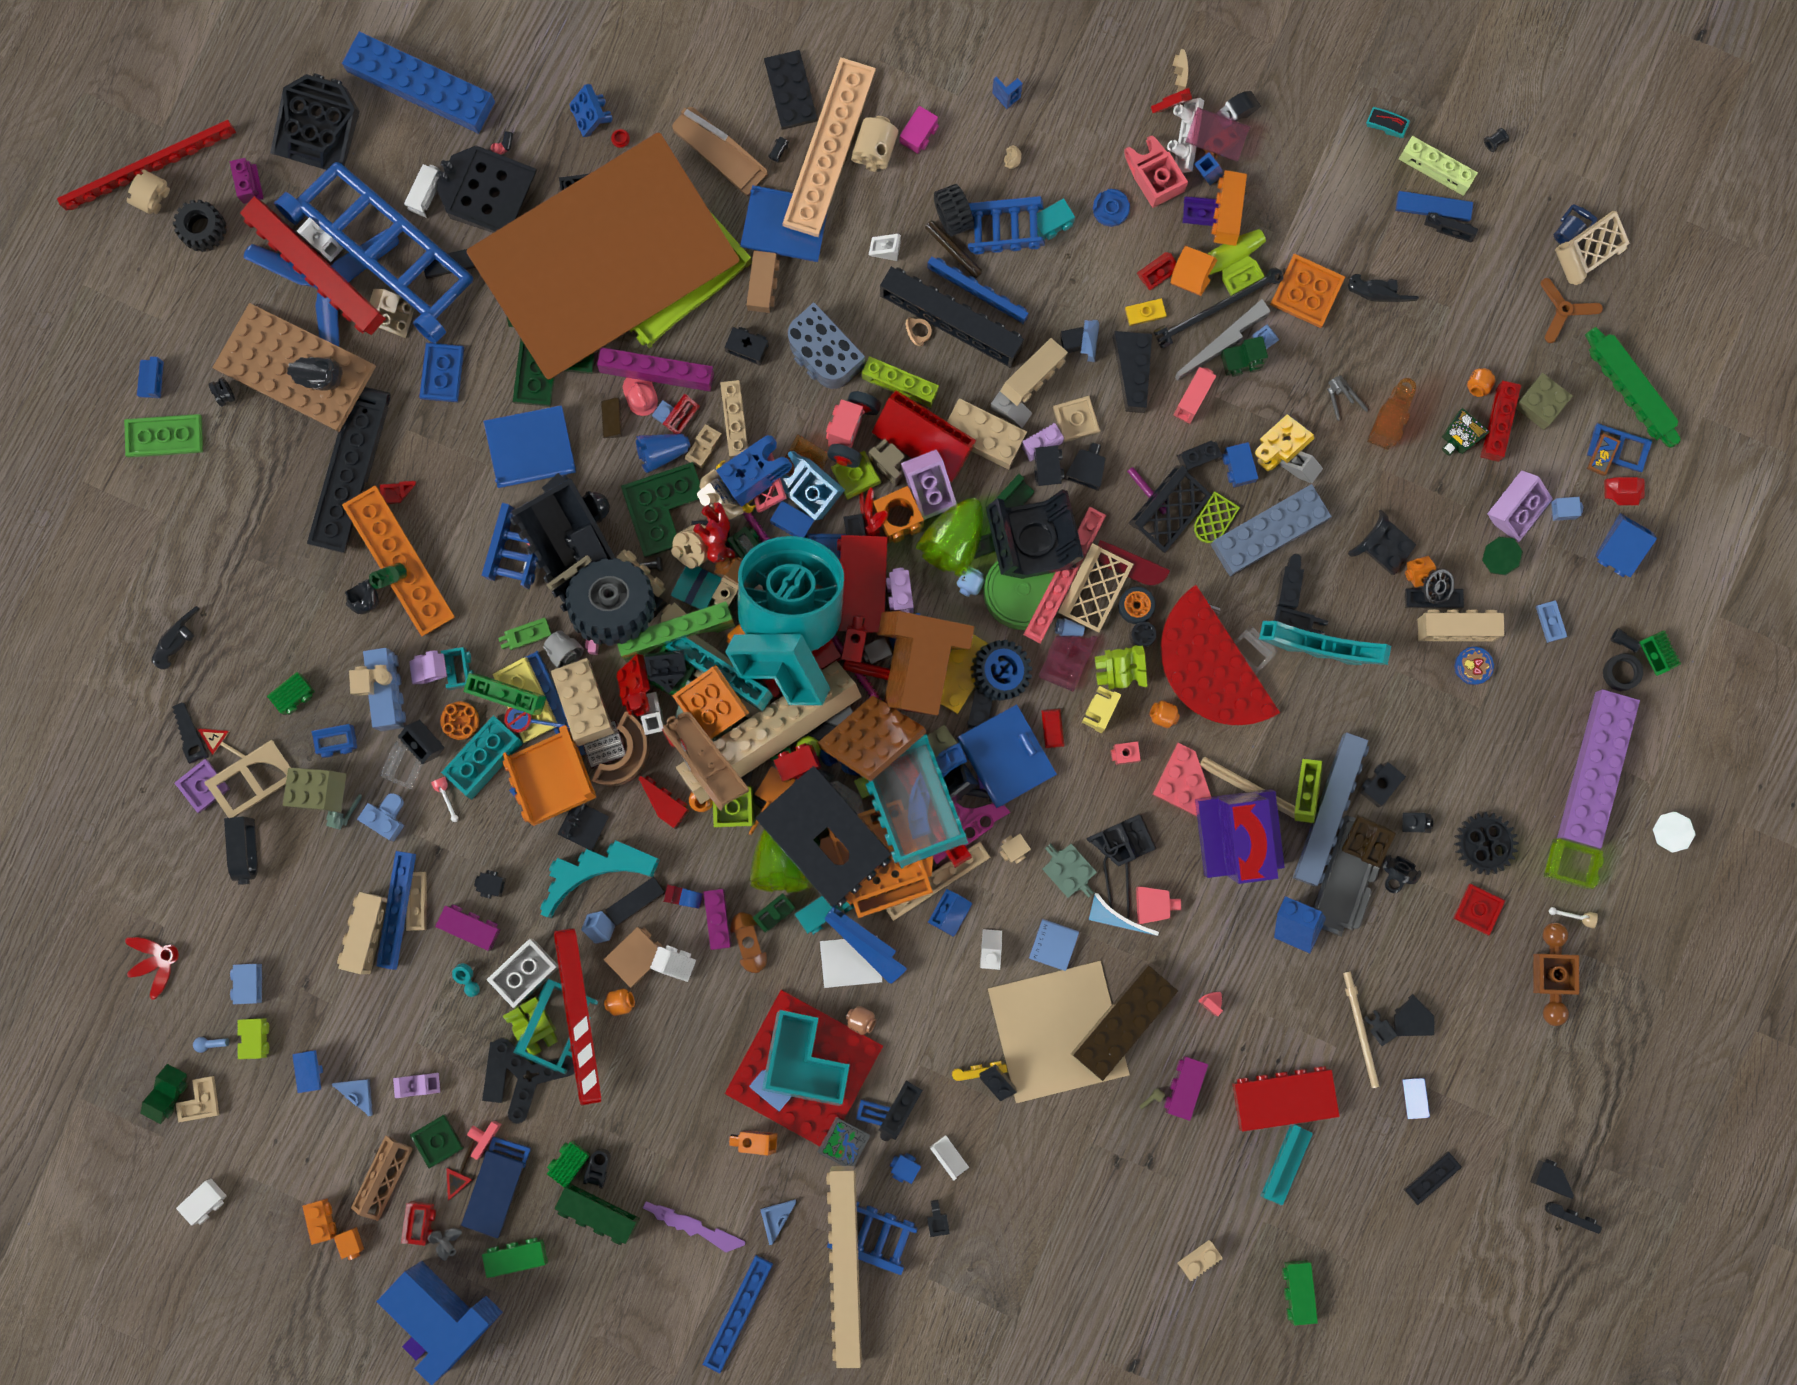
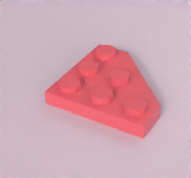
(1182, 780)

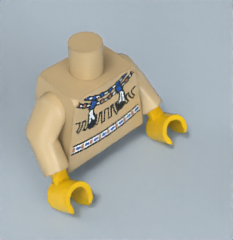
(714, 491)

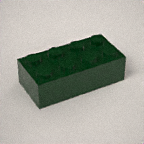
(597, 1214)

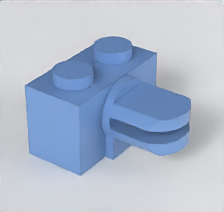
(384, 818)

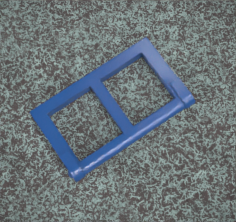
(1646, 447)

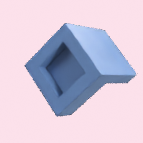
(598, 927)

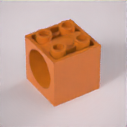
(904, 498)

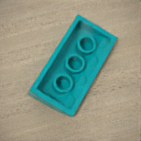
(481, 757)

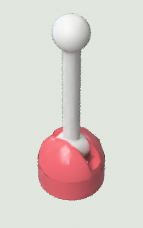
(441, 785)

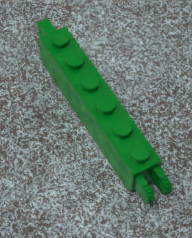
(1633, 386)

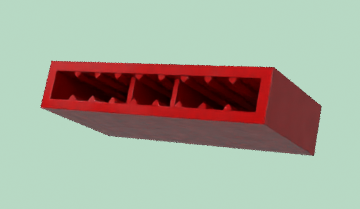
(921, 431)
(864, 579)
(1285, 1099)

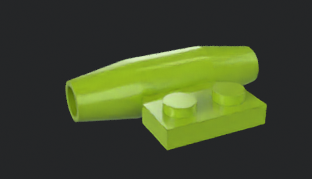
(1236, 265)

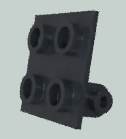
(583, 826)

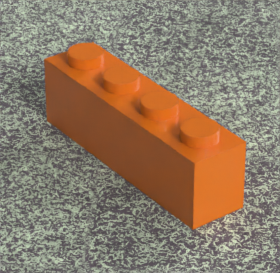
(1230, 208)

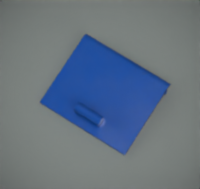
(765, 227)
(529, 446)
(1006, 756)

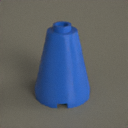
(660, 449)

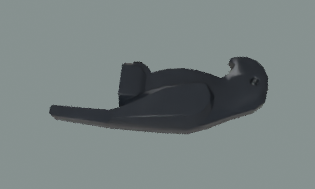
(1377, 290)
(173, 641)

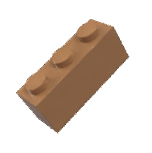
(762, 281)

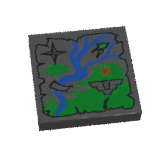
(843, 1143)

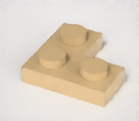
(204, 1104)

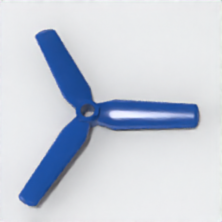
(346, 266)

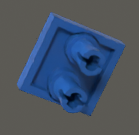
(588, 111)

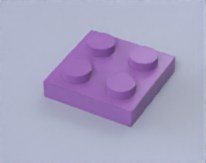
(194, 788)

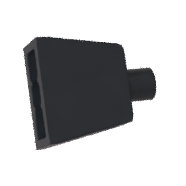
(1087, 467)

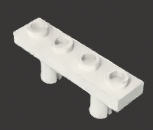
(1184, 151)

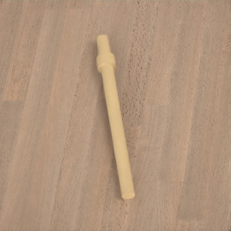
(1352, 992)

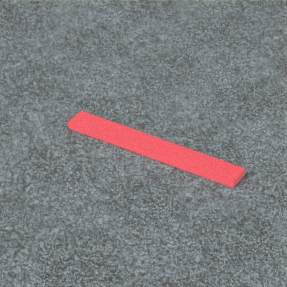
(1062, 579)

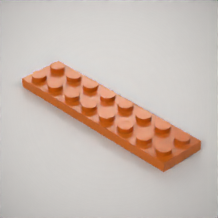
(391, 546)

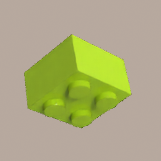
(737, 812)

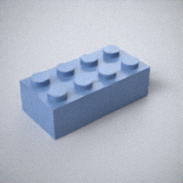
(387, 700)

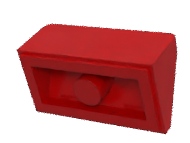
(1157, 270)

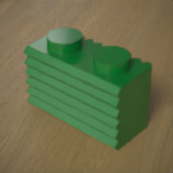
(1660, 653)
(291, 693)
(568, 1164)

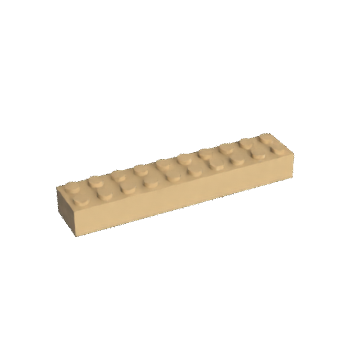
(777, 728)

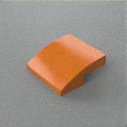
(1193, 270)

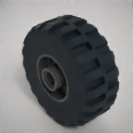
(610, 601)

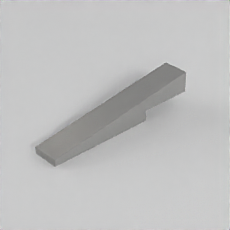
(1227, 339)

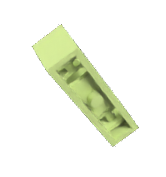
(1438, 165)

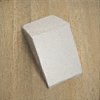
(885, 247)

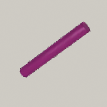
(1144, 486)

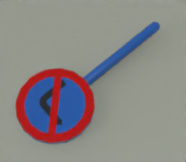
(519, 721)

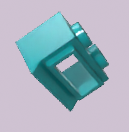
(450, 666)

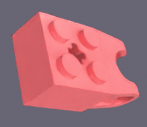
(1156, 173)

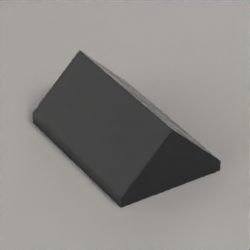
(959, 782)

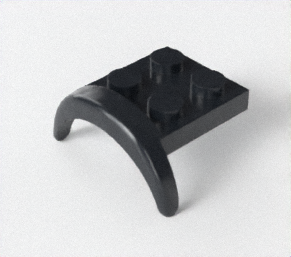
(1385, 545)

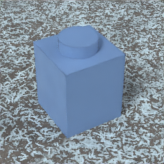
(1566, 508)

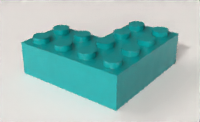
(783, 659)
(794, 1071)

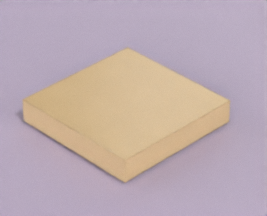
(1076, 419)

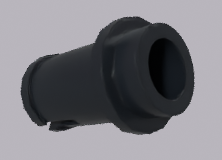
(778, 149)

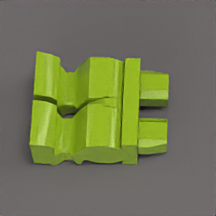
(1119, 669)
(544, 1028)

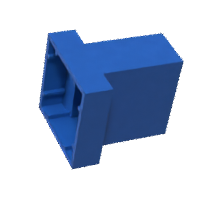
(436, 1318)

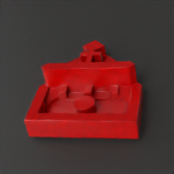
(1172, 100)

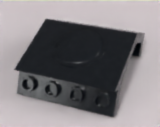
(1035, 536)

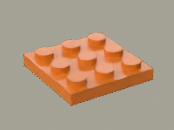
(1307, 290)
(711, 702)

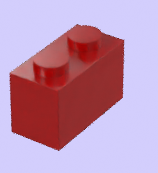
(796, 763)

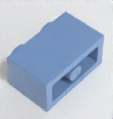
(246, 984)

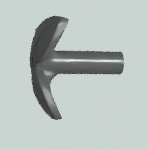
(445, 1248)

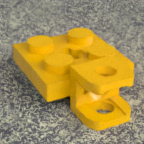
(1277, 449)

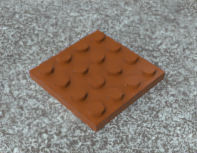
(871, 738)

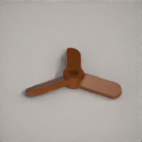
(1561, 316)

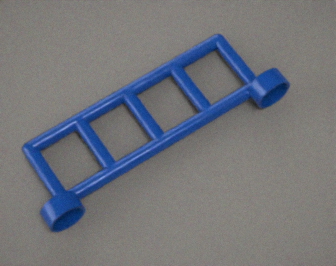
(297, 209)

